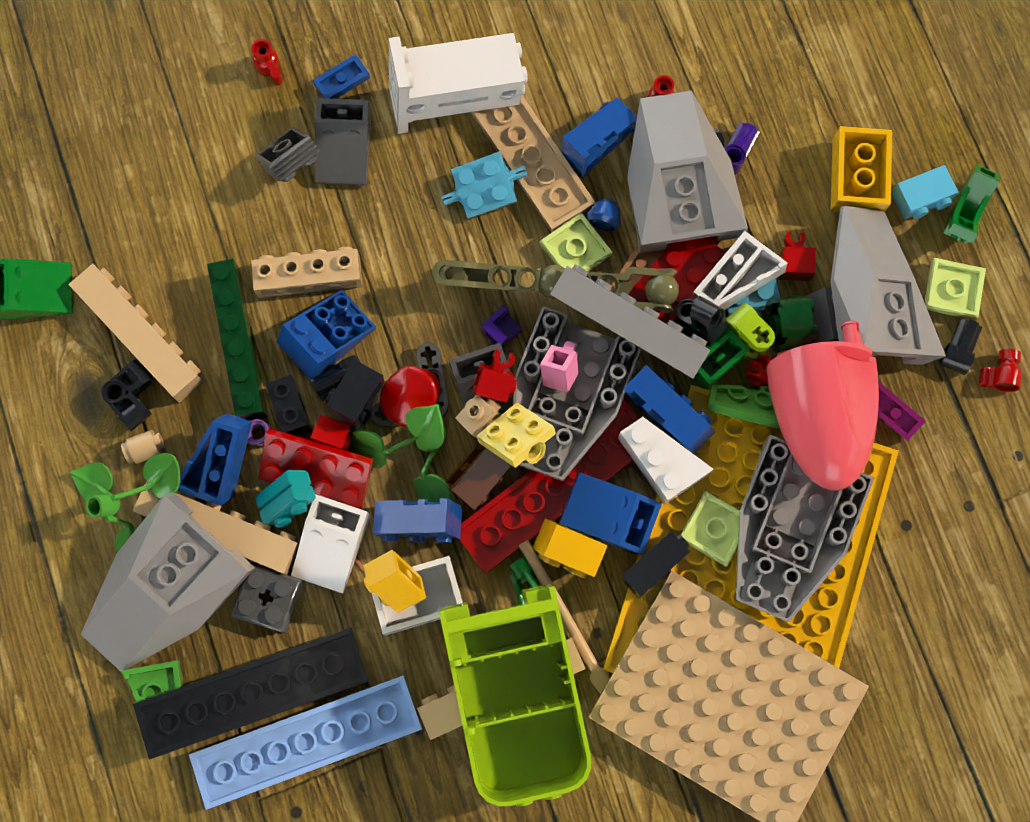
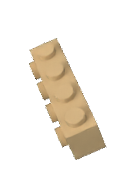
(306, 272)

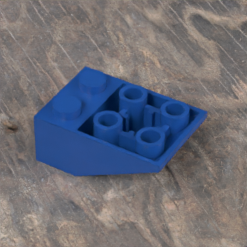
(324, 333)
(610, 514)

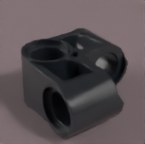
(705, 318)
(132, 381)

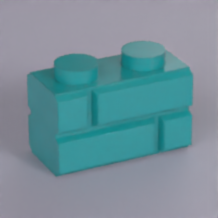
(285, 498)

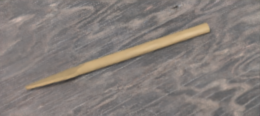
(598, 676)

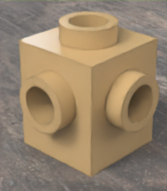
(478, 414)

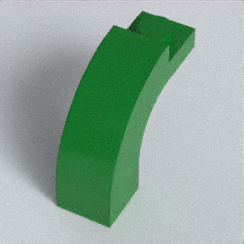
(970, 204)

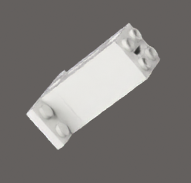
(454, 77)

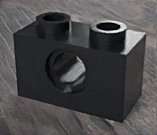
(289, 406)

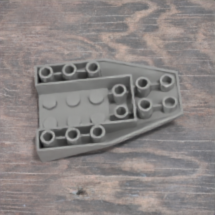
(680, 176)
(878, 289)
(591, 402)
(791, 532)
(162, 585)

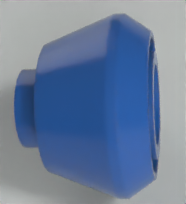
(605, 215)

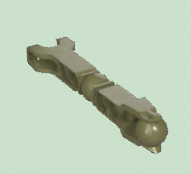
(660, 289)

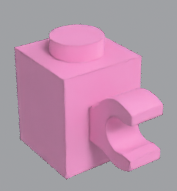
(560, 367)

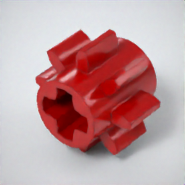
(757, 370)

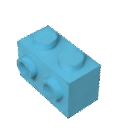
(924, 193)

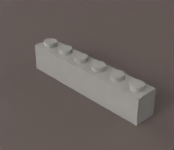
(629, 321)

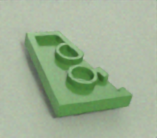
(743, 404)
(153, 679)

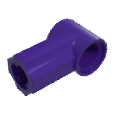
(741, 144)

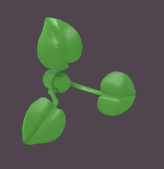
(429, 434)
(96, 480)

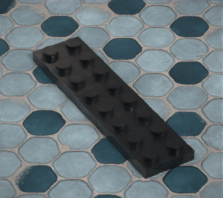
(250, 693)

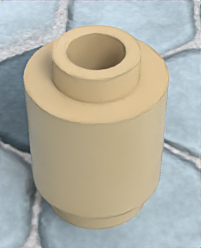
(142, 446)

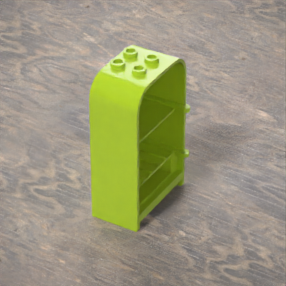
(517, 699)

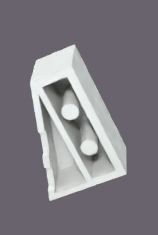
(740, 272)
(662, 460)

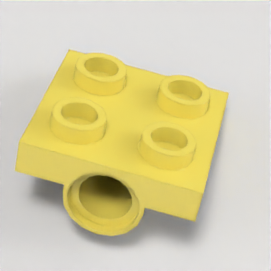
(517, 436)

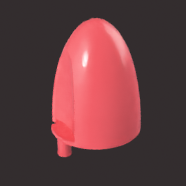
(827, 406)

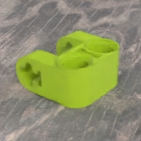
(744, 323)

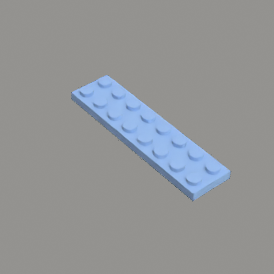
(305, 742)

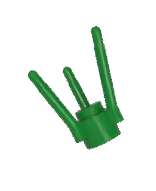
(522, 572)

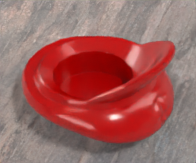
(406, 390)

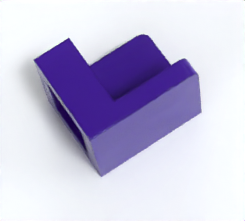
(501, 327)

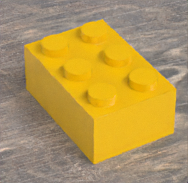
(861, 168)

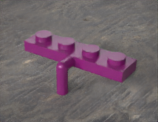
(897, 413)

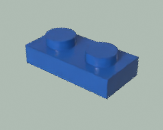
(341, 78)

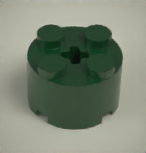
(791, 322)

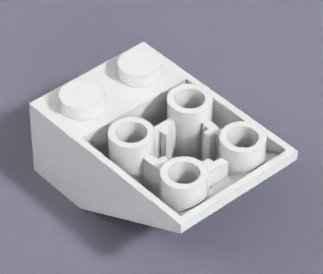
(330, 543)

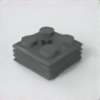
(287, 155)
(276, 614)

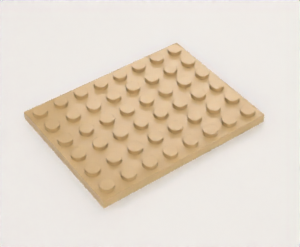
(728, 702)

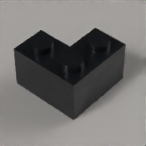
(354, 395)

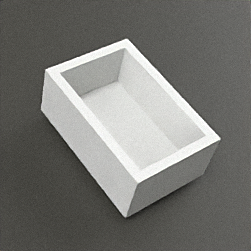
(440, 591)

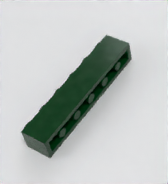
(237, 340)

